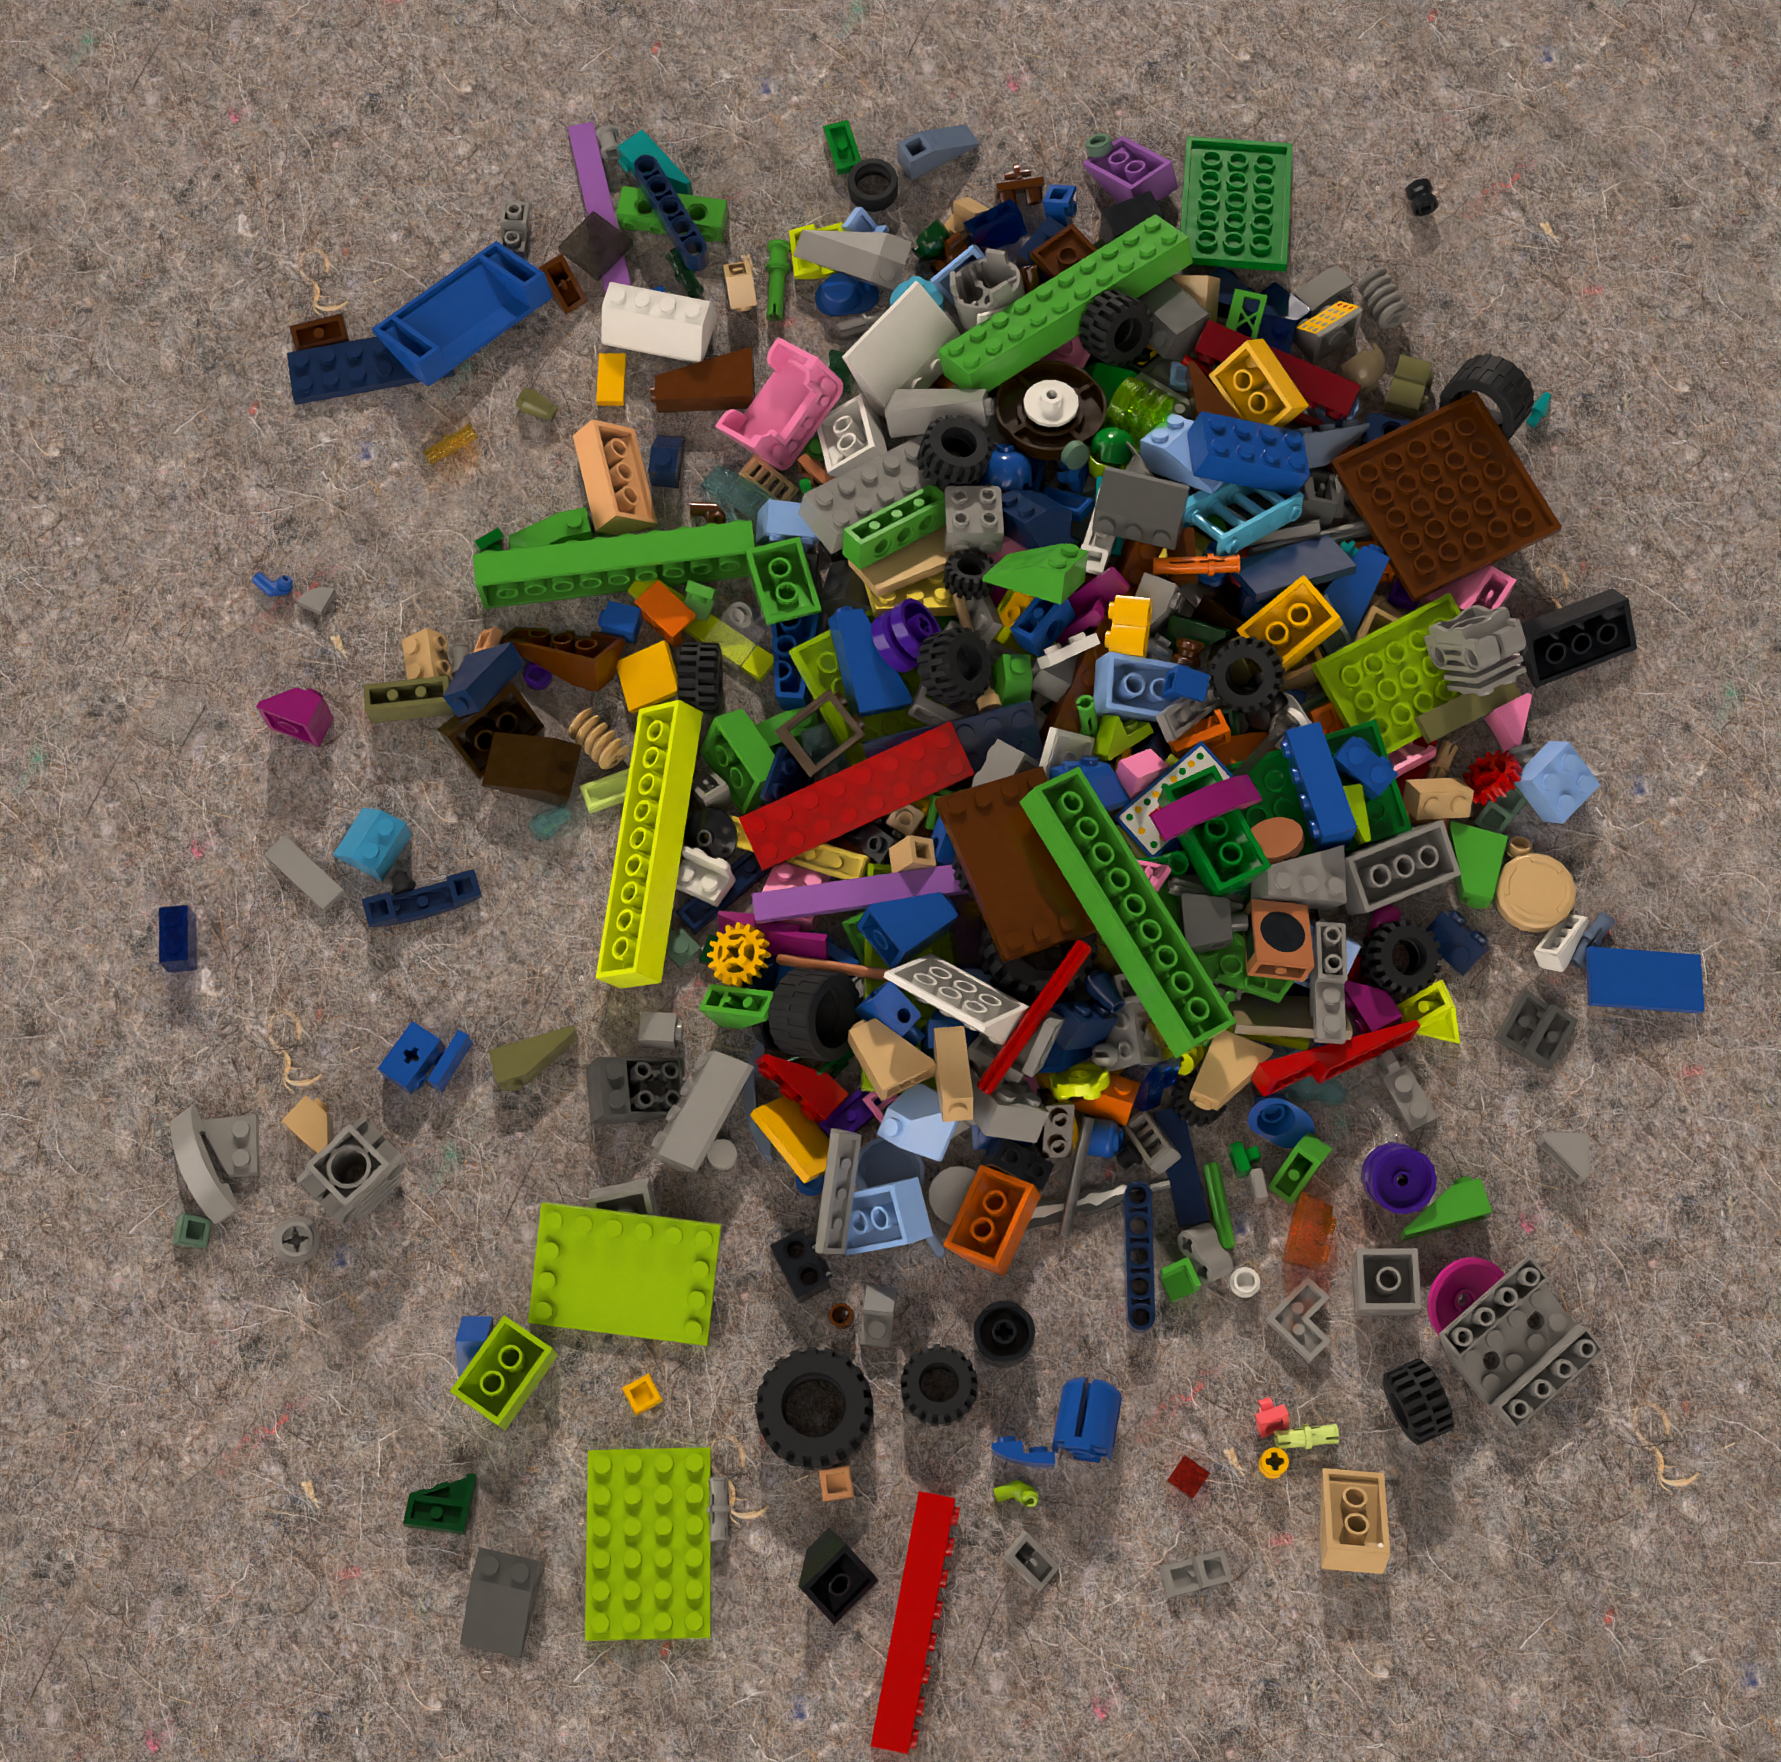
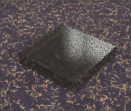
(595, 245)

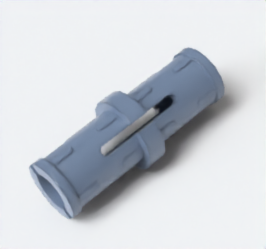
(1592, 937)

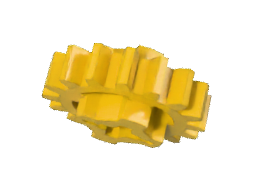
(750, 958)

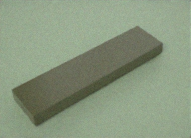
(1463, 711)

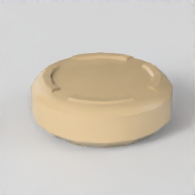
(1534, 892)

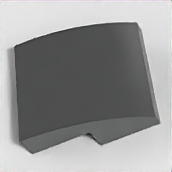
(1536, 1029)

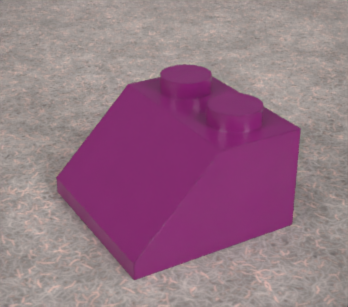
(298, 714)

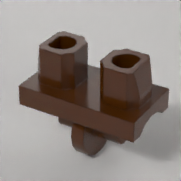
(1031, 187)

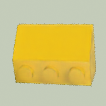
(1258, 385)
(1294, 622)

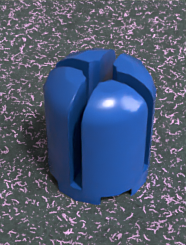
(1087, 1419)

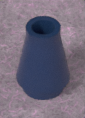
(1103, 989)

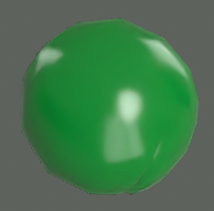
(1112, 445)

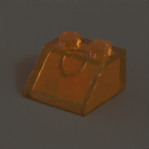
(1308, 1232)

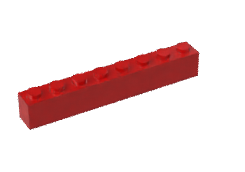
(913, 1623)

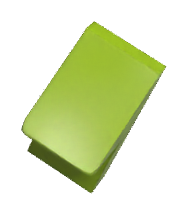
(1116, 737)

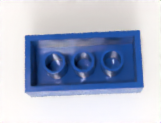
(1248, 453)

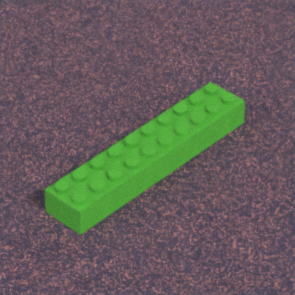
(1054, 310)
(612, 564)
(1127, 912)

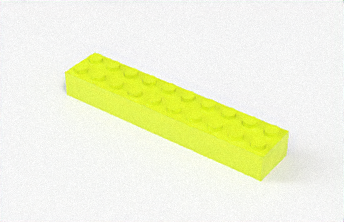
(649, 845)

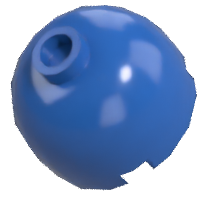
(1008, 469)

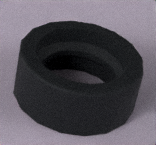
(873, 167)

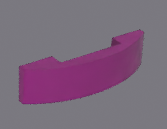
(1205, 805)

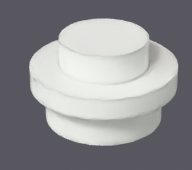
(1244, 1282)

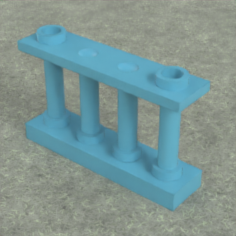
(1244, 533)

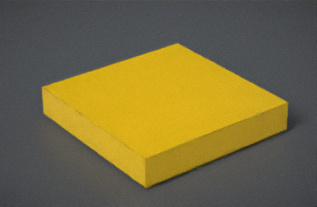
(648, 676)

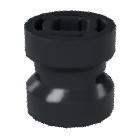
(1421, 196)

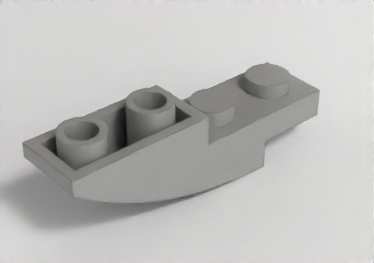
(1327, 983)

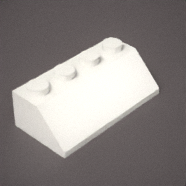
(657, 322)

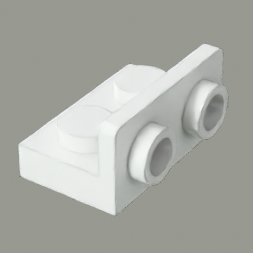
(704, 876)

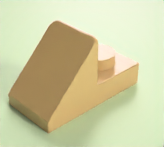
(963, 210)

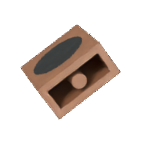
(1278, 940)

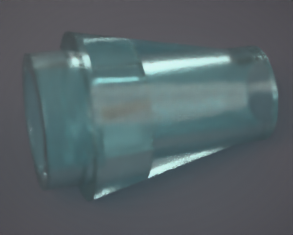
(548, 823)

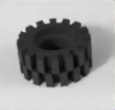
(971, 585)
(1186, 1108)

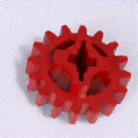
(1493, 776)

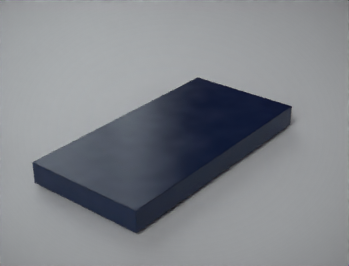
(1275, 570)

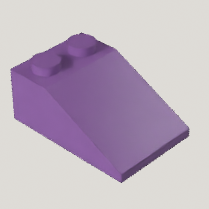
(1132, 171)

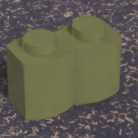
(1408, 386)

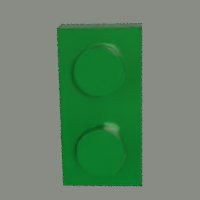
(842, 146)

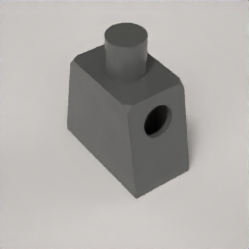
(1208, 921)

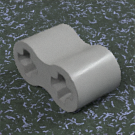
(1205, 1253)

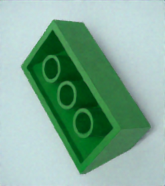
(1220, 848)

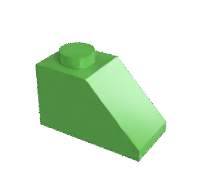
(1012, 678)
(1299, 1167)

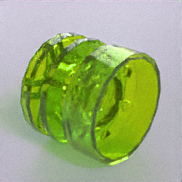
(1137, 409)

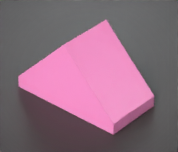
(1509, 721)
(1140, 771)

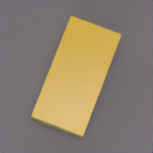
(611, 379)

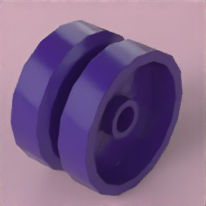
(902, 632)
(1415, 1175)

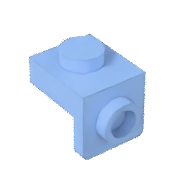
(861, 222)

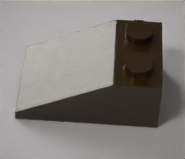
(532, 767)

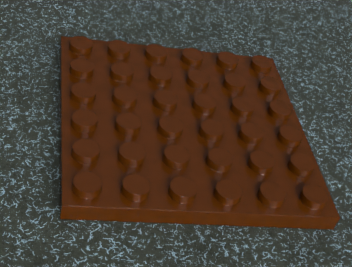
(1445, 496)

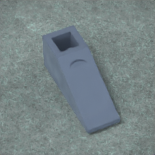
(934, 148)
(1330, 440)

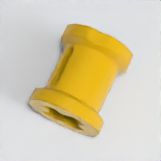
(1279, 1456)

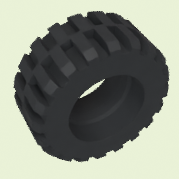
(1025, 981)
(805, 1367)

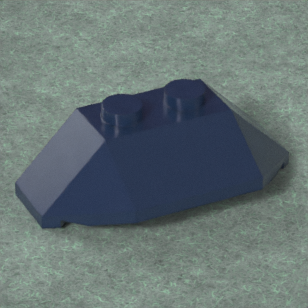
(1035, 519)

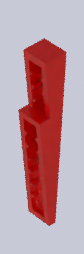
(1330, 1059)

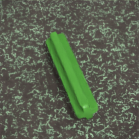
(1219, 1205)

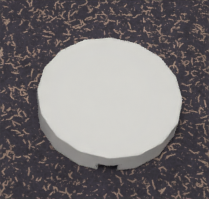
(949, 1191)

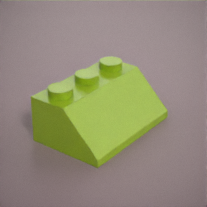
(504, 1372)

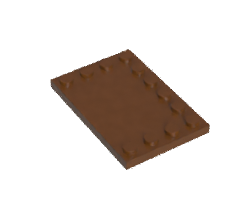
(1010, 867)

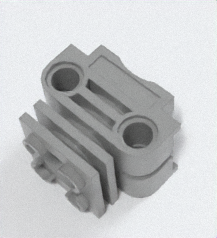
(1478, 649)
(328, 1169)

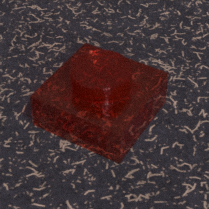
(1188, 1477)

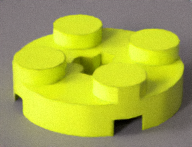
(1082, 1079)

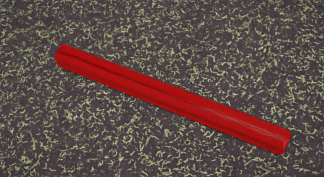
(1034, 1017)

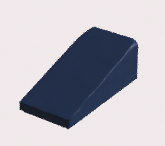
(1286, 304)

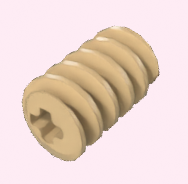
(596, 741)

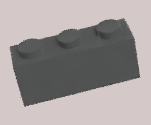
(1176, 319)
(1140, 508)

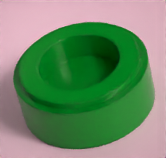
(805, 485)

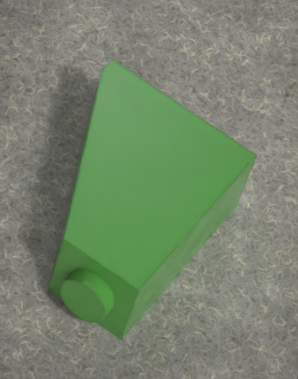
(1479, 861)

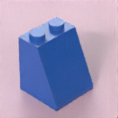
(907, 925)

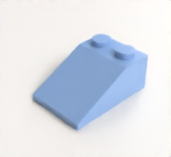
(1168, 453)
(1130, 686)
(887, 1217)

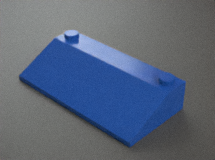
(463, 312)

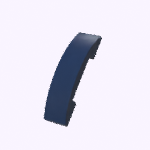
(423, 901)

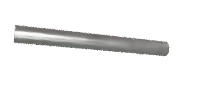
(1076, 1176)

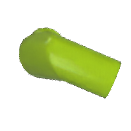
(1019, 1491)

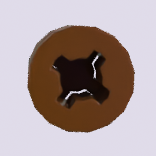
(1188, 652)

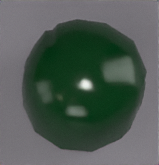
(931, 241)

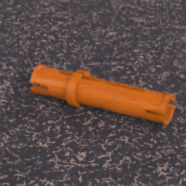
(1196, 565)

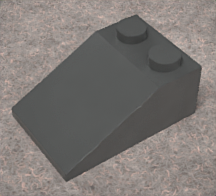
(501, 1602)

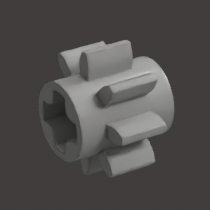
(1159, 648)

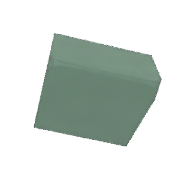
(192, 1231)

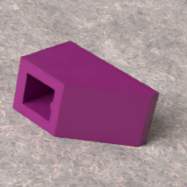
(1370, 1007)

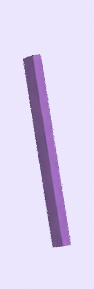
(595, 188)
(852, 893)

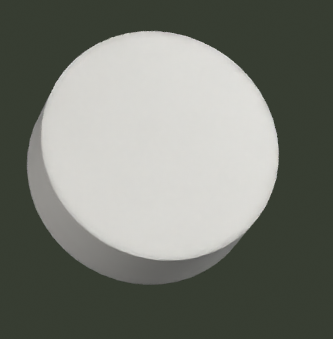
(722, 1154)

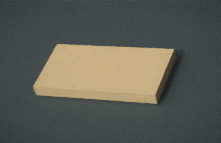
(906, 565)

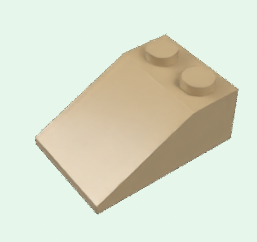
(1353, 1521)

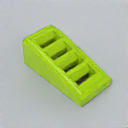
(1358, 808)

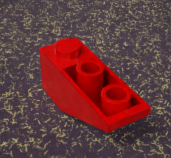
(812, 1092)

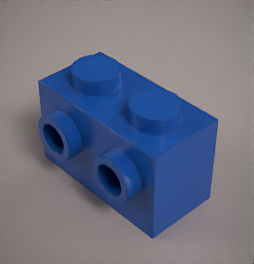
(1364, 767)

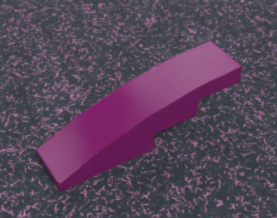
(781, 936)

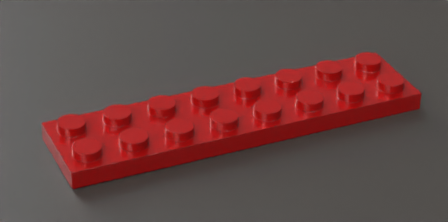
(856, 796)

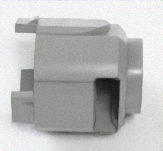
(985, 286)

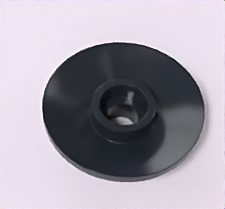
(720, 829)

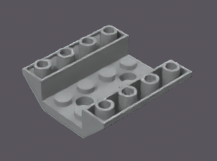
(1528, 1362)

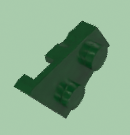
(442, 1507)

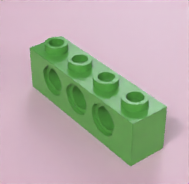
(711, 211)
(894, 526)

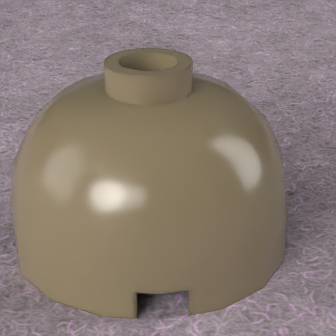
(1365, 368)

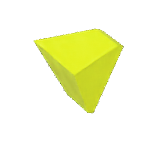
(1433, 1011)

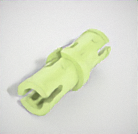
(1306, 1436)

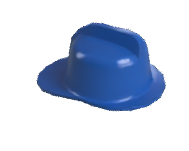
(845, 296)
(1279, 1120)

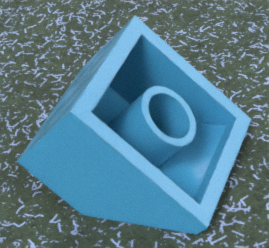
(373, 842)

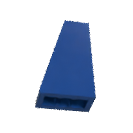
(1353, 592)
(867, 679)

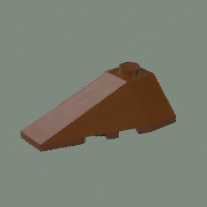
(577, 659)

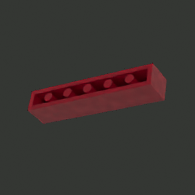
(1316, 385)

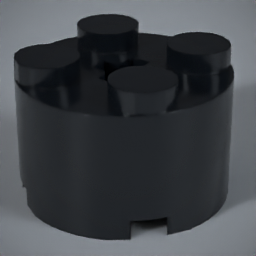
(1016, 1322)

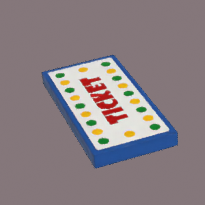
(1136, 815)

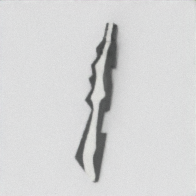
(1093, 1201)

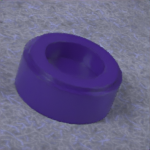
(537, 677)

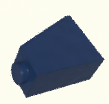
(482, 678)

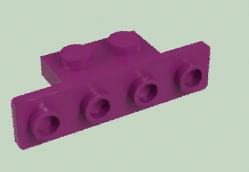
(1092, 600)

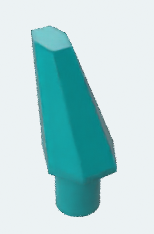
(1539, 409)

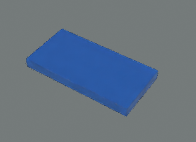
(1644, 980)

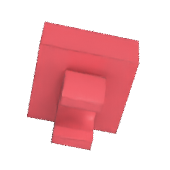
(1271, 1418)

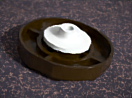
(1049, 408)

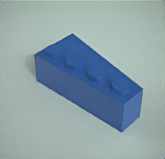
(789, 685)
(1318, 787)

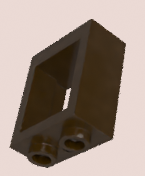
(798, 751)

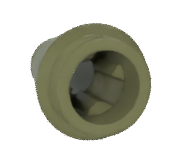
(535, 404)

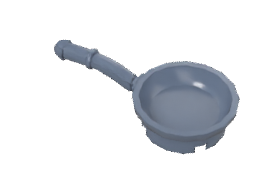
(885, 1163)

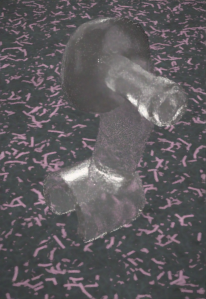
(1366, 1103)

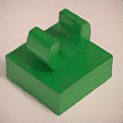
(489, 541)
(1242, 1158)

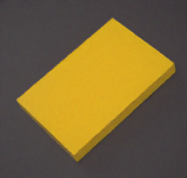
(794, 1136)

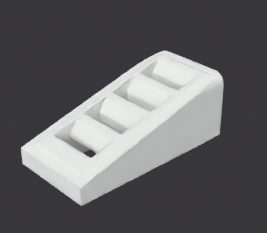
(1555, 958)

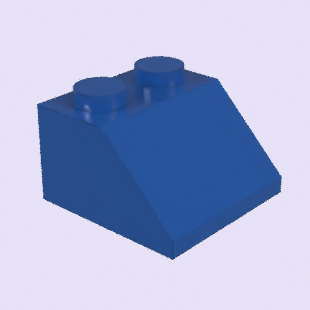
(1100, 777)

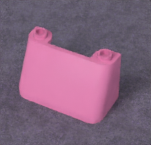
(786, 407)

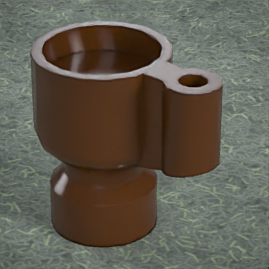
(953, 248)

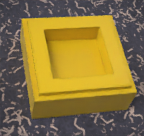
(642, 1394)

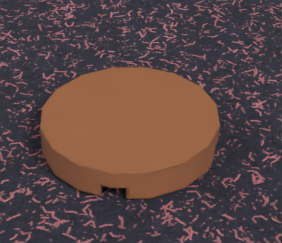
(1279, 838)

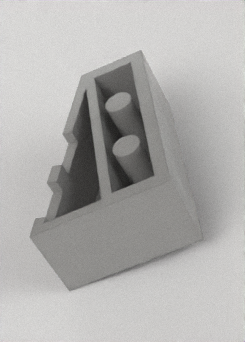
(1306, 880)

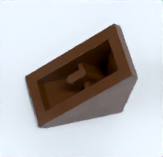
(563, 284)

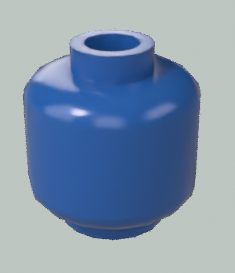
(1105, 1138)

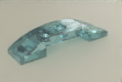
(736, 490)

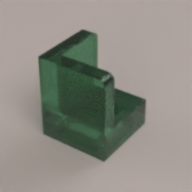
(840, 368)

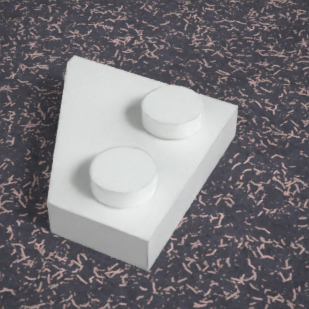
(1077, 644)

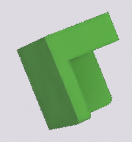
(1179, 1280)

